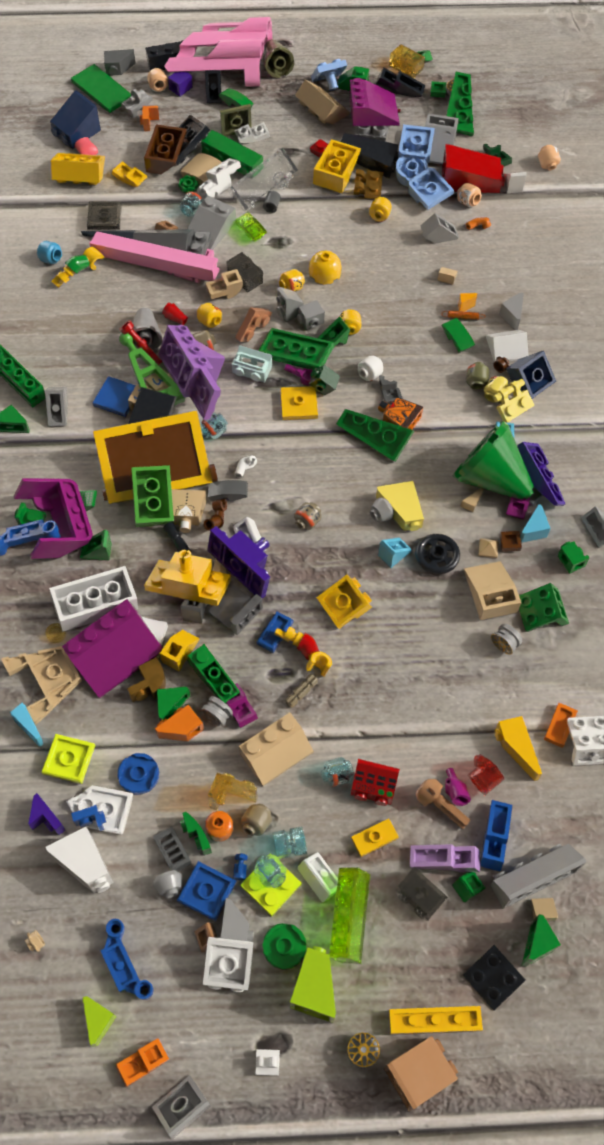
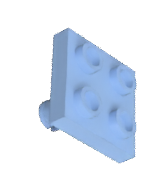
(329, 72)

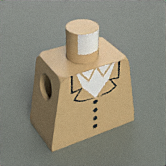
(188, 508)

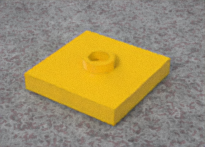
(299, 403)

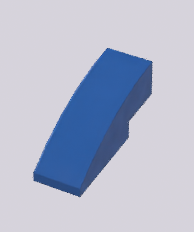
(496, 835)

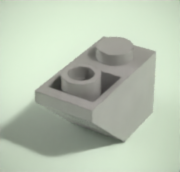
(288, 304)

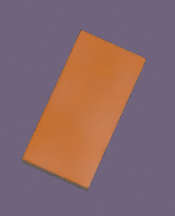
(558, 728)

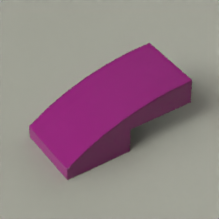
(517, 508)
(242, 710)

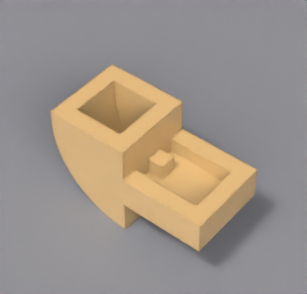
(229, 285)

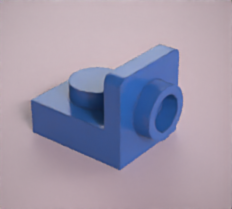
(86, 816)

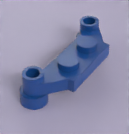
(27, 533)
(121, 965)

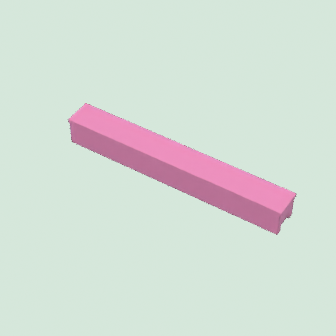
(156, 256)

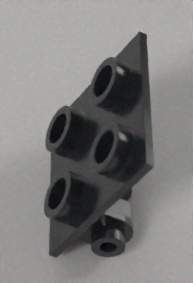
(494, 977)

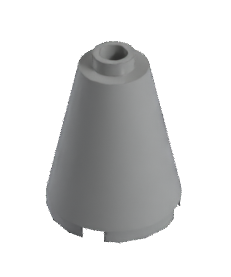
(147, 328)

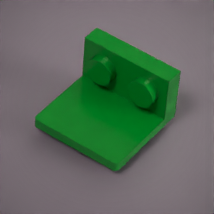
(542, 607)

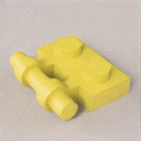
(516, 405)

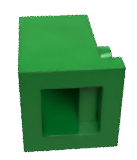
(572, 557)

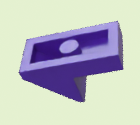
(41, 812)

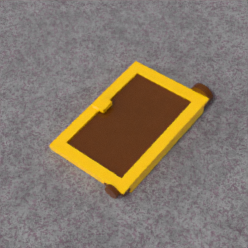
(153, 442)

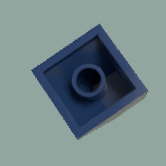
(534, 371)

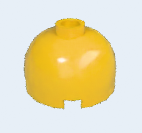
(325, 267)

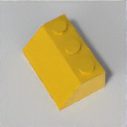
(77, 168)

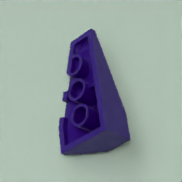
(540, 476)

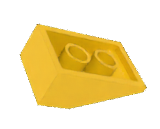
(335, 166)

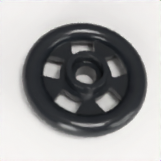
(432, 567)

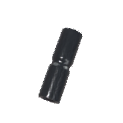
(175, 537)

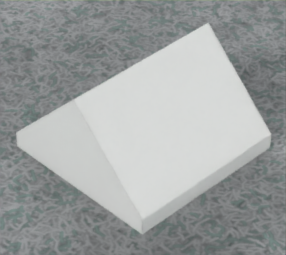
(508, 344)

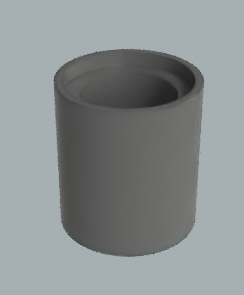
(271, 201)

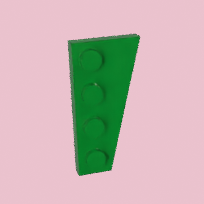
(461, 103)
(378, 434)

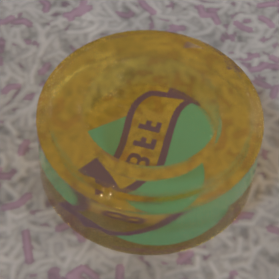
(54, 633)

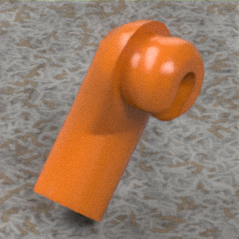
(478, 221)

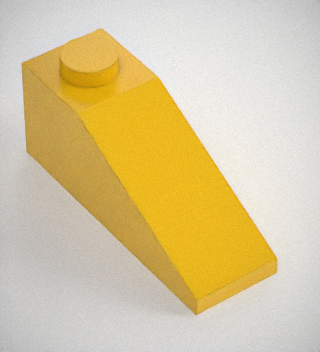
(517, 743)

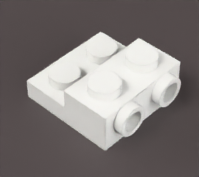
(228, 964)

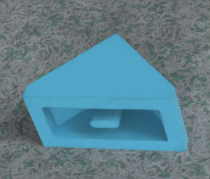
(536, 527)
(393, 551)

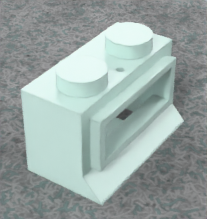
(251, 371)

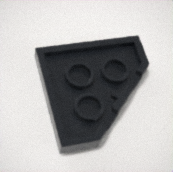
(195, 133)

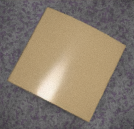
(199, 166)

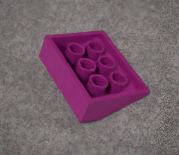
(372, 105)
(112, 648)

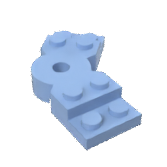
(412, 169)

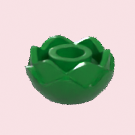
(188, 184)

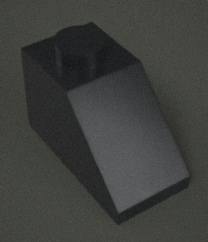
(213, 86)

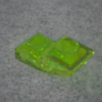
(251, 226)

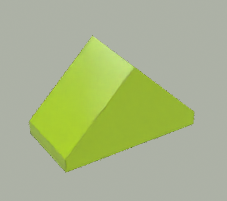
(97, 1020)

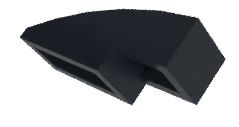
(400, 83)

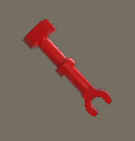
(127, 328)

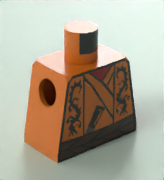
(401, 412)

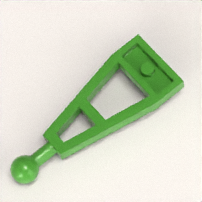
(173, 389)

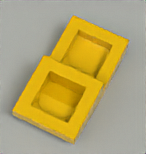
(128, 175)

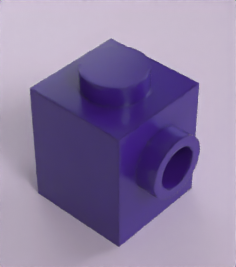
(180, 83)

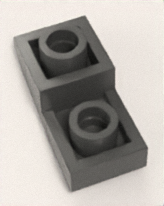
(229, 488)

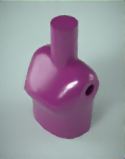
(456, 789)

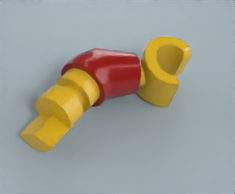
(307, 646)

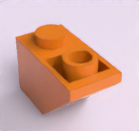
(181, 726)

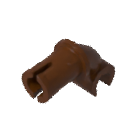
(219, 507)

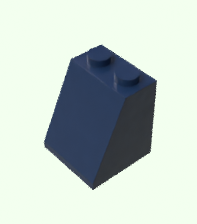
(75, 120)

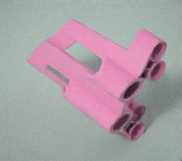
(233, 51)

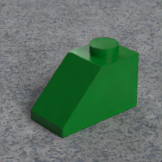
(355, 72)

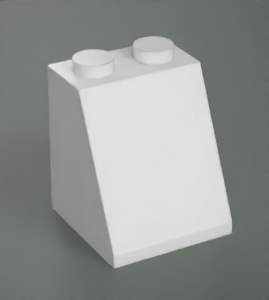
(82, 859)

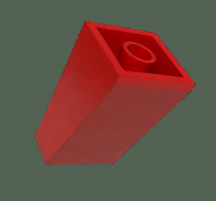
(472, 167)

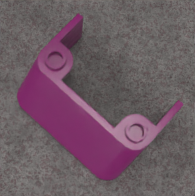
(66, 509)

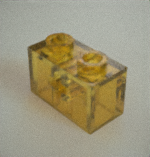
(406, 61)

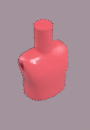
(86, 147)

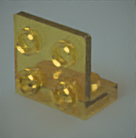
(227, 783)

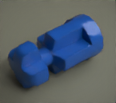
(240, 869)

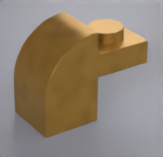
(153, 679)

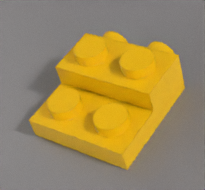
(345, 601)

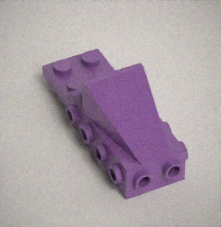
(192, 368)

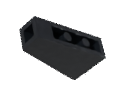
(374, 154)

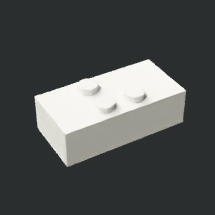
(91, 597)

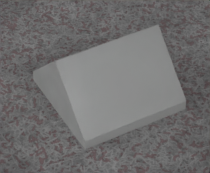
(181, 1107)

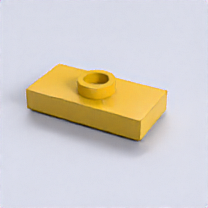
(374, 837)

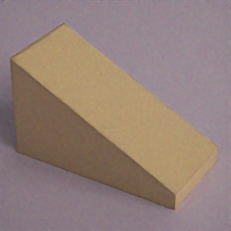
(471, 501)

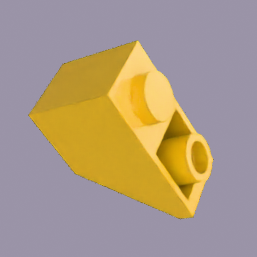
(177, 649)

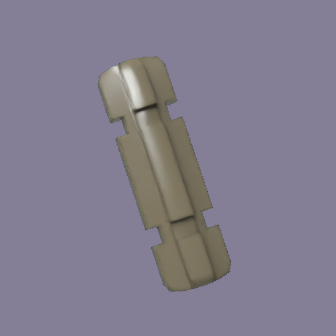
(301, 690)

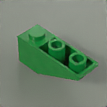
(212, 673)

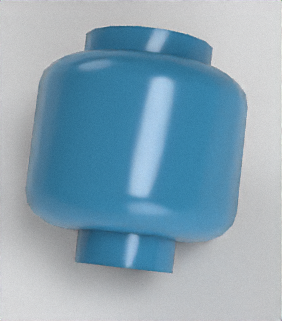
(49, 252)

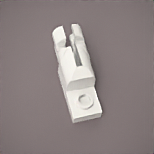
(218, 178)

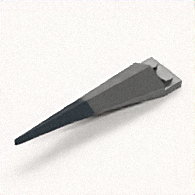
(179, 239)

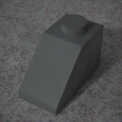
(118, 61)

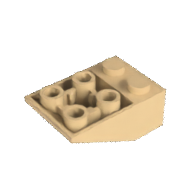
(492, 590)

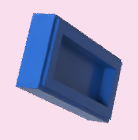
(267, 639)

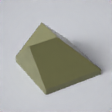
(234, 119)

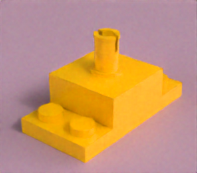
(188, 579)

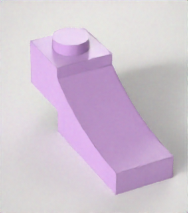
(445, 857)

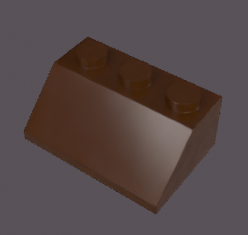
(163, 148)

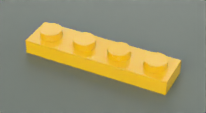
(435, 1020)

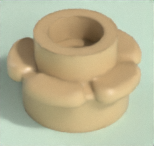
(34, 941)

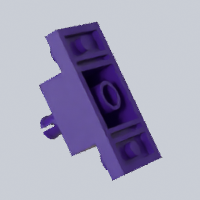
(242, 558)

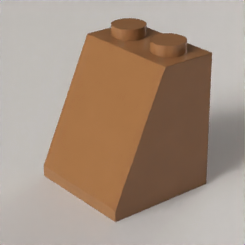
(421, 1073)

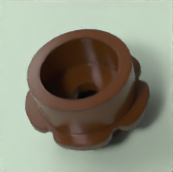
(501, 364)

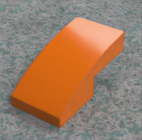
(142, 1062)

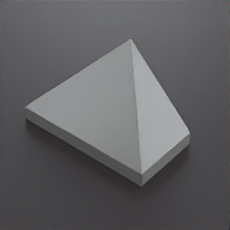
(595, 524)

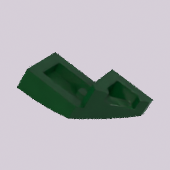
(496, 151)

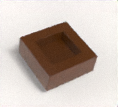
(510, 541)

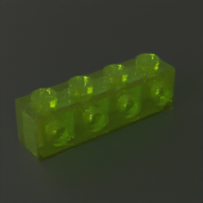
(349, 915)

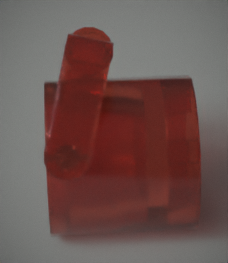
(485, 775)

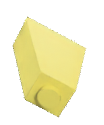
(404, 503)

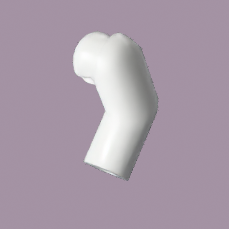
(244, 464)

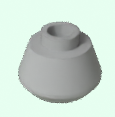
(382, 510)
(168, 883)

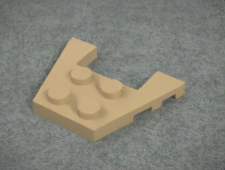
(53, 673)

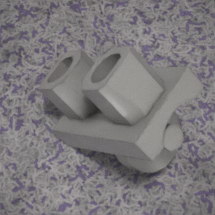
(136, 102)

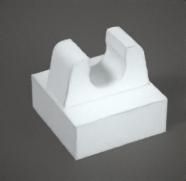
(267, 1062)

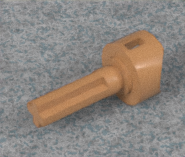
(440, 801)

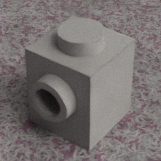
(311, 315)

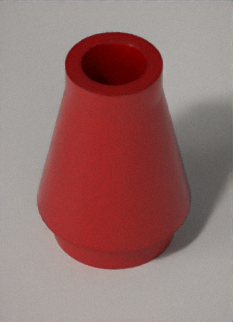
(173, 313)

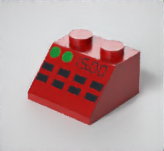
(374, 782)

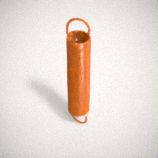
(463, 315)

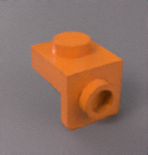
(148, 113)

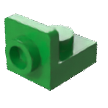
(26, 515)

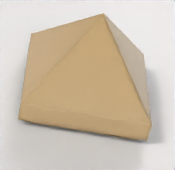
(488, 548)

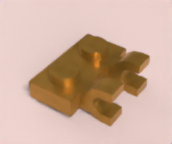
(373, 183)

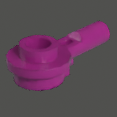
(303, 374)

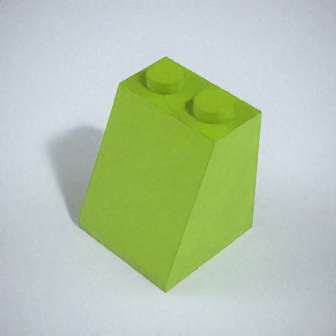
(314, 986)

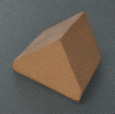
(202, 935)

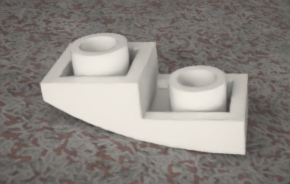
(248, 135)

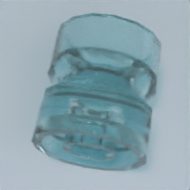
(289, 842)

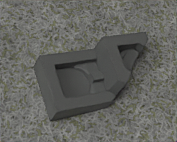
(389, 390)

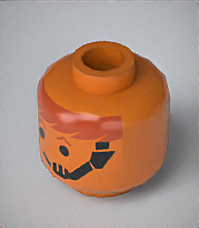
(219, 826)

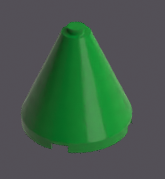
(497, 465)

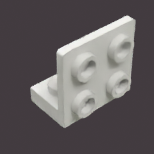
(588, 740)

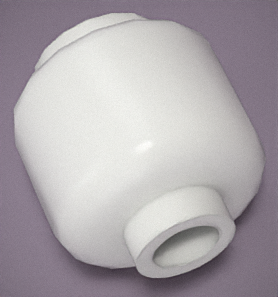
(370, 368)

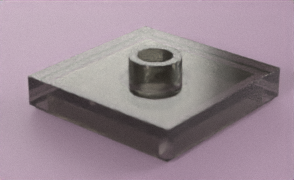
(104, 215)

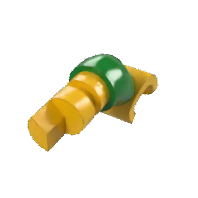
(76, 264)

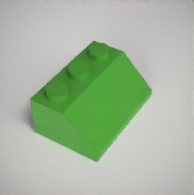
(152, 495)

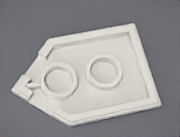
(113, 802)

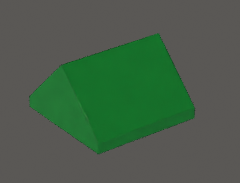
(540, 941)

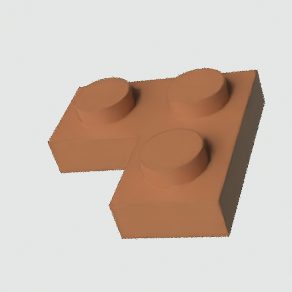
(255, 318)

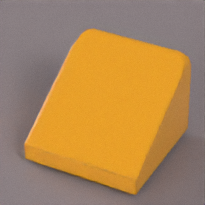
(467, 301)

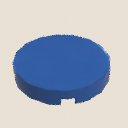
(138, 773)

